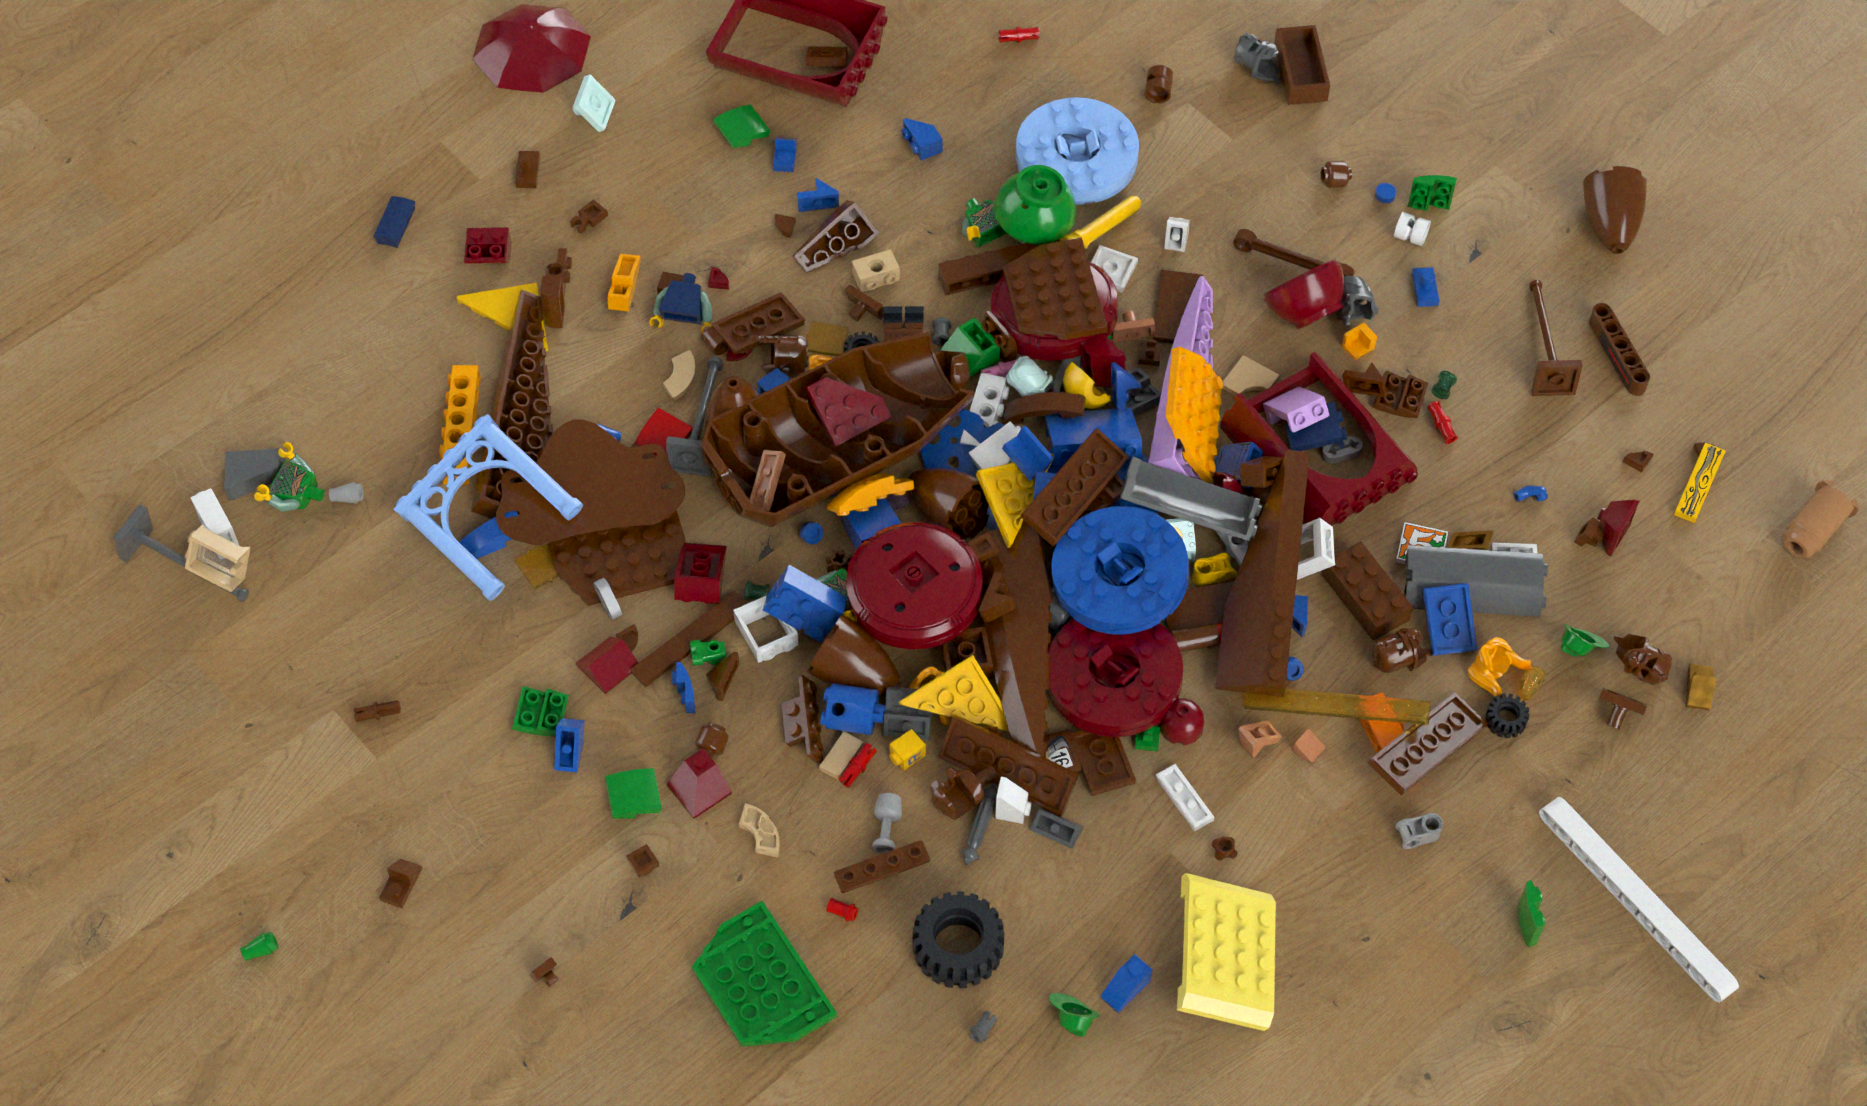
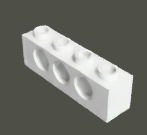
(987, 402)

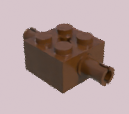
(969, 643)

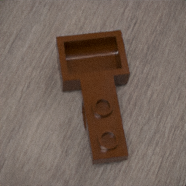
(553, 289)

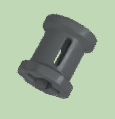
(941, 331)

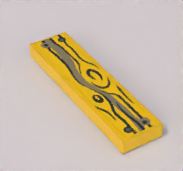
(1699, 482)

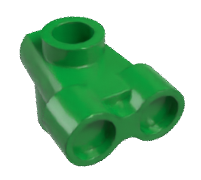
(709, 652)

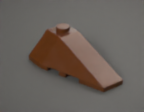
(838, 235)

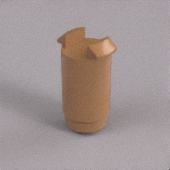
(1818, 520)

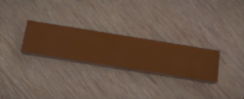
(679, 646)

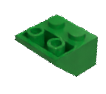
(976, 344)

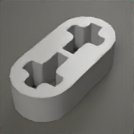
(1344, 453)
(607, 599)

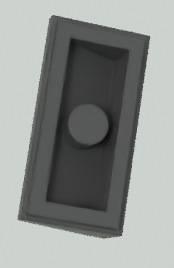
(1056, 828)

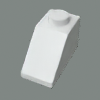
(1176, 234)
(1011, 802)

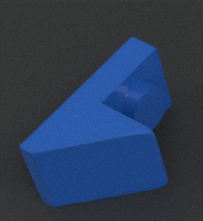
(785, 154)
(822, 198)
(1120, 382)

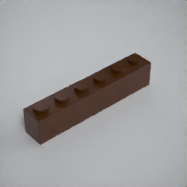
(979, 269)

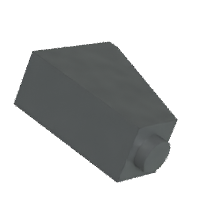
(250, 469)

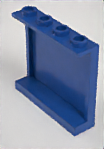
(1069, 433)

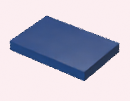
(1449, 619)

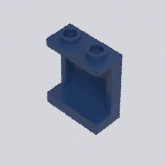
(1320, 433)

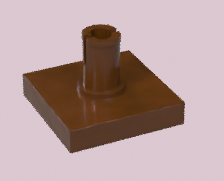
(1621, 706)

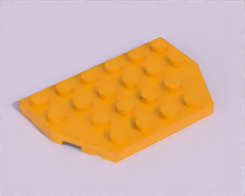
(1194, 409)

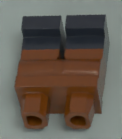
(893, 321)

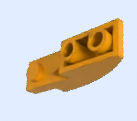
(866, 492)

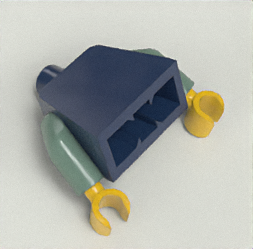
(683, 303)

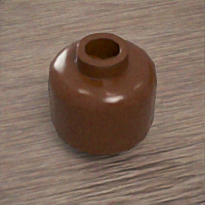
(1335, 174)
(712, 739)

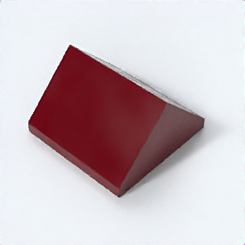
(608, 663)

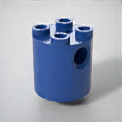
(860, 709)

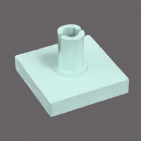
(593, 103)

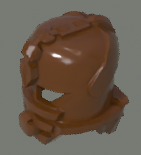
(785, 351)
(1400, 651)
(1643, 659)

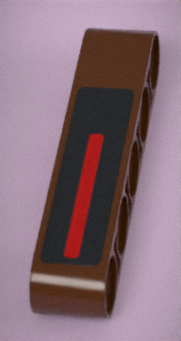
(1619, 349)

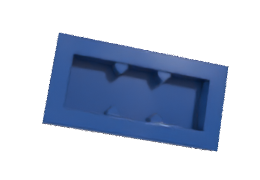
(1425, 287)

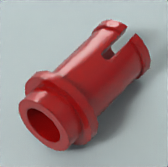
(842, 909)

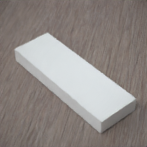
(1184, 797)

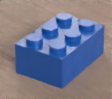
(804, 603)

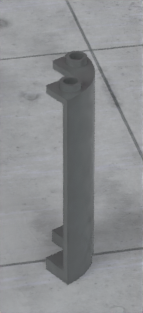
(1190, 499)
(1496, 579)

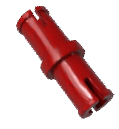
(1018, 34)
(1442, 422)
(857, 765)

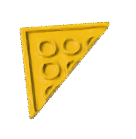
(499, 304)
(1008, 496)
(962, 693)

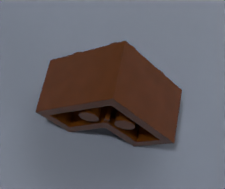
(1260, 475)

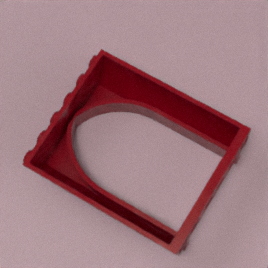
(852, 21)
(1325, 496)

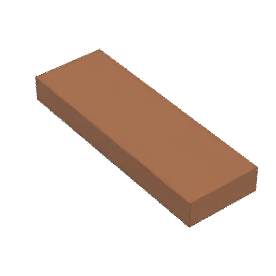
(767, 479)

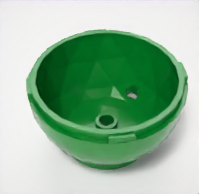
(1049, 204)

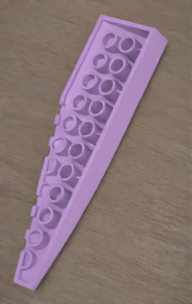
(1193, 336)

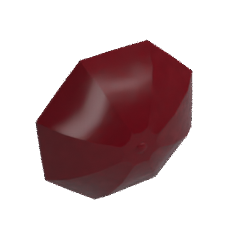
(531, 48)

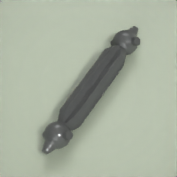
(980, 824)

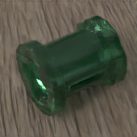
(1444, 384)
(755, 591)

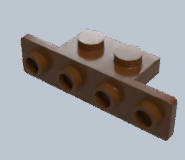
(802, 721)
(881, 866)

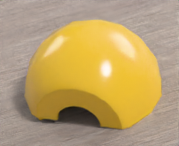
(1079, 383)

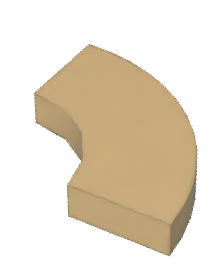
(682, 375)
(762, 830)

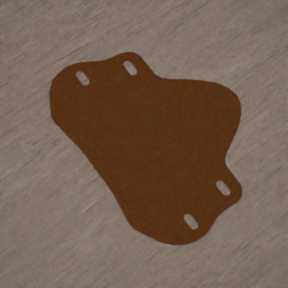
(600, 472)

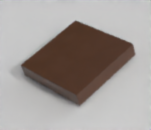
(826, 56)

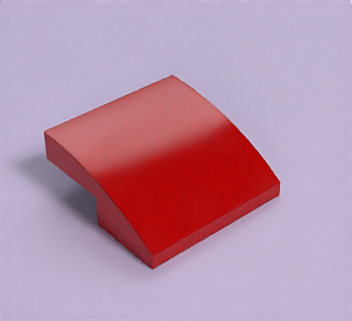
(660, 427)

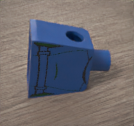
(1232, 457)

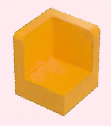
(1359, 341)

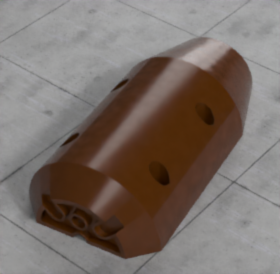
(813, 470)

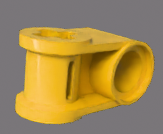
(1216, 570)

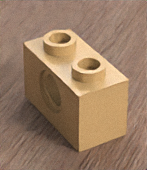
(875, 270)

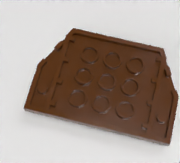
(1055, 291)
(627, 557)

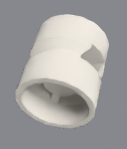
(1412, 229)

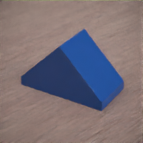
(1300, 614)

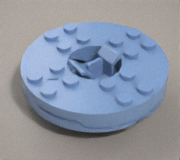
(1082, 141)

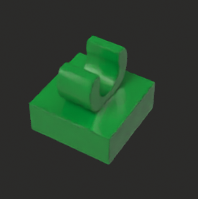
(1148, 739)

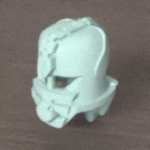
(1029, 378)

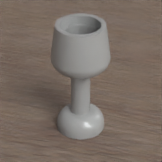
(888, 810)

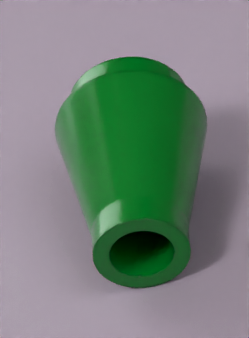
(260, 946)

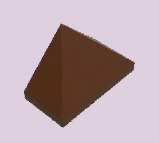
(722, 675)

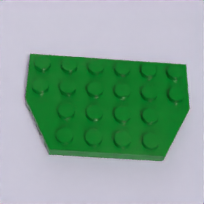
(761, 981)

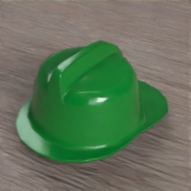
(1580, 642)
(1073, 1013)

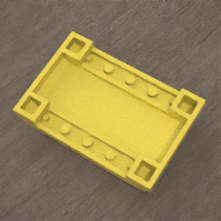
(1228, 953)

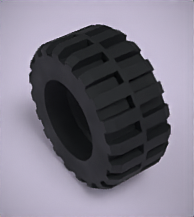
(964, 911)

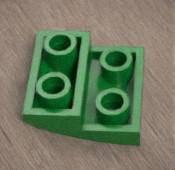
(741, 126)
(1432, 191)
(539, 711)
(633, 793)
(1531, 919)

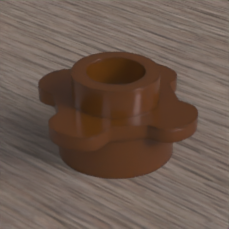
(1227, 842)

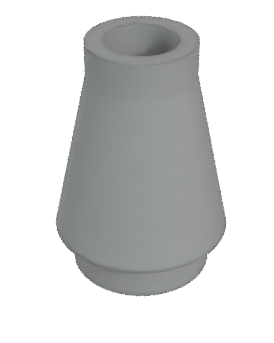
(347, 493)

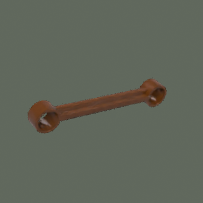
(1246, 241)

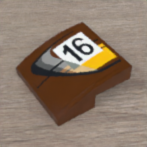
(1062, 750)

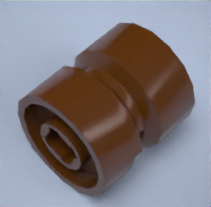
(1159, 84)

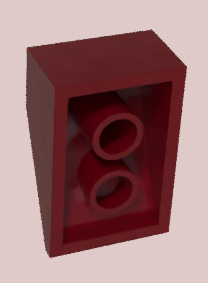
(700, 573)

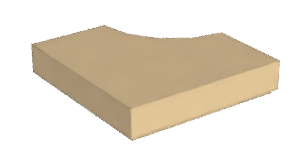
(1249, 376)

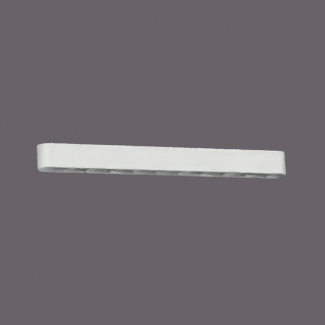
(1639, 900)

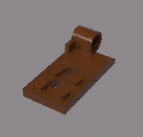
(737, 328)

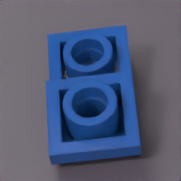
(684, 686)

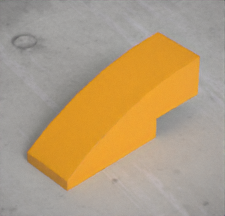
(624, 282)

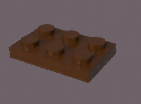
(1102, 762)

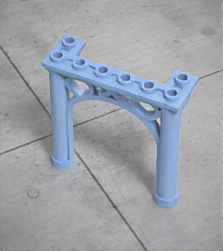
(488, 435)

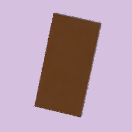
(1172, 301)

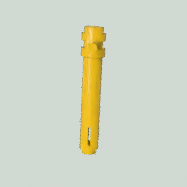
(1106, 221)

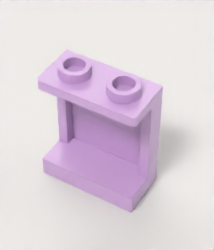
(1298, 407)

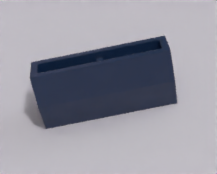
(394, 221)

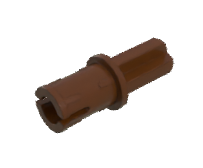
(377, 710)

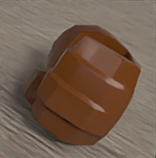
(955, 367)
(960, 790)

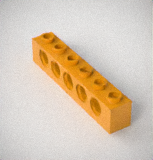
(463, 392)

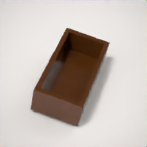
(1302, 65)
(1367, 591)

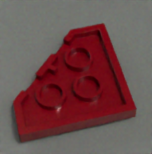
(845, 409)

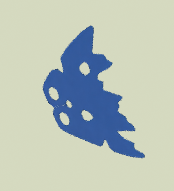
(937, 455)

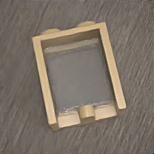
(216, 558)

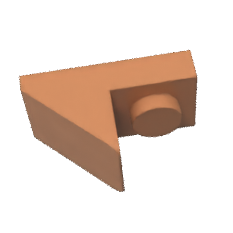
(1257, 735)

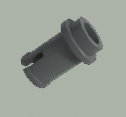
(980, 1030)

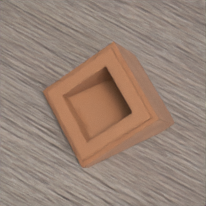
(1308, 746)

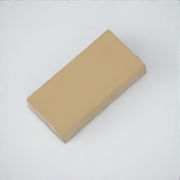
(840, 755)

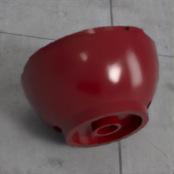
(1308, 295)

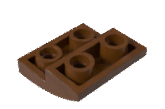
(1002, 337)
(1403, 395)

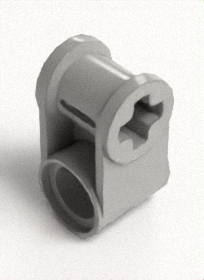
(1415, 831)

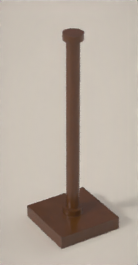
(1554, 375)

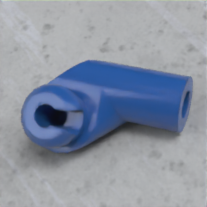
(1538, 491)

